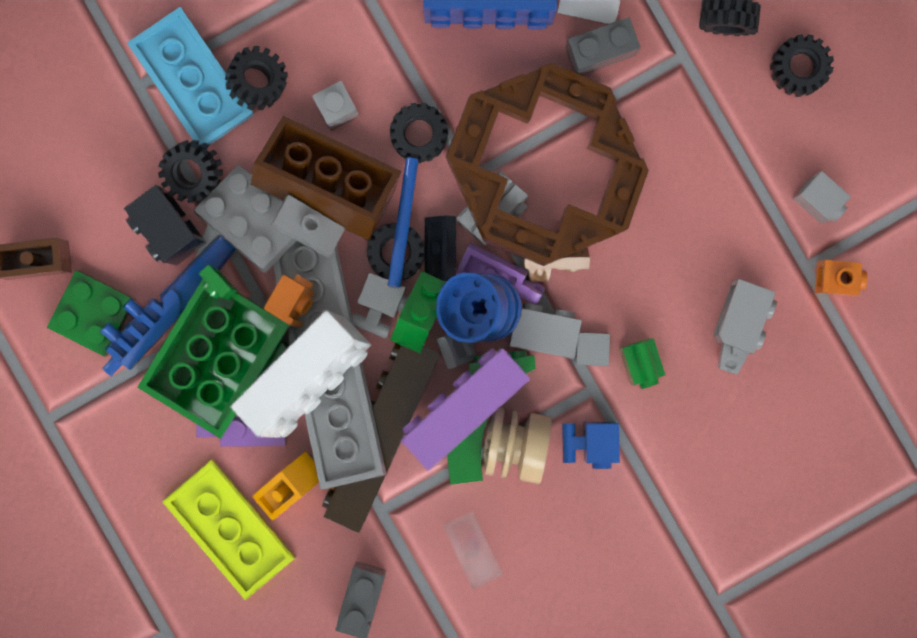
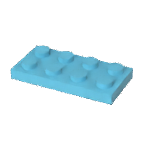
(189, 77)

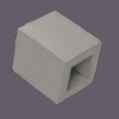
(335, 105)
(822, 198)

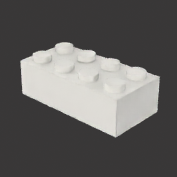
(302, 376)

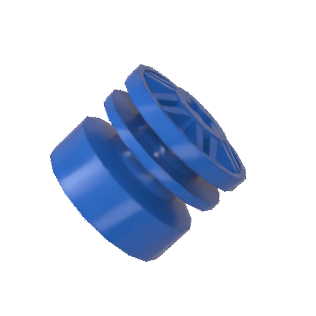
(462, 307)

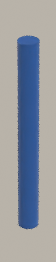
(403, 222)

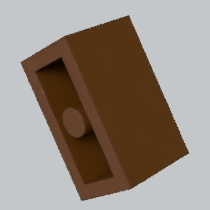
(34, 258)

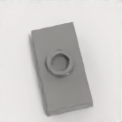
(307, 226)

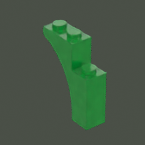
(465, 458)

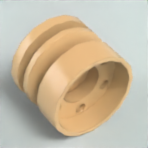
(518, 445)

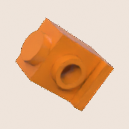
(829, 281)
(291, 299)

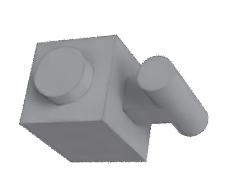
(380, 300)

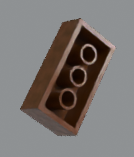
(325, 176)

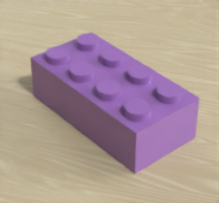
(464, 409)

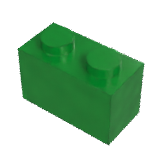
(418, 313)

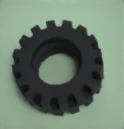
(413, 113)
(376, 245)

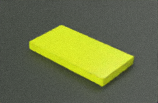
(229, 529)

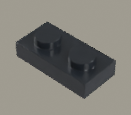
(440, 246)

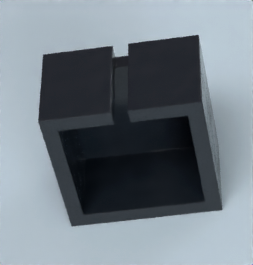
(161, 223)

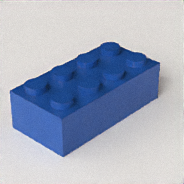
(502, 13)

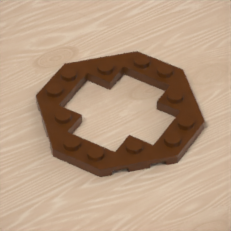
(485, 189)

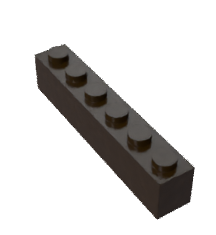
(392, 411)

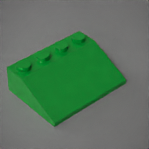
(213, 358)

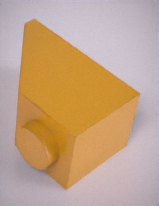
(287, 486)

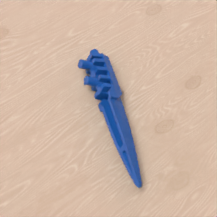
(158, 317)

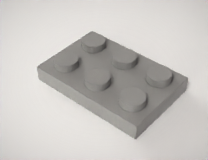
(244, 219)

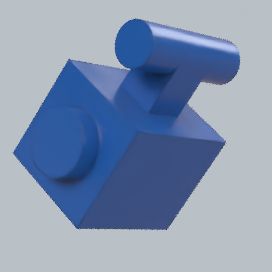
(599, 443)

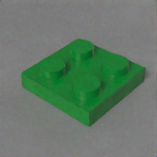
(85, 311)

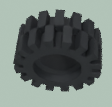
(730, 17)
(819, 57)
(264, 63)
(174, 178)

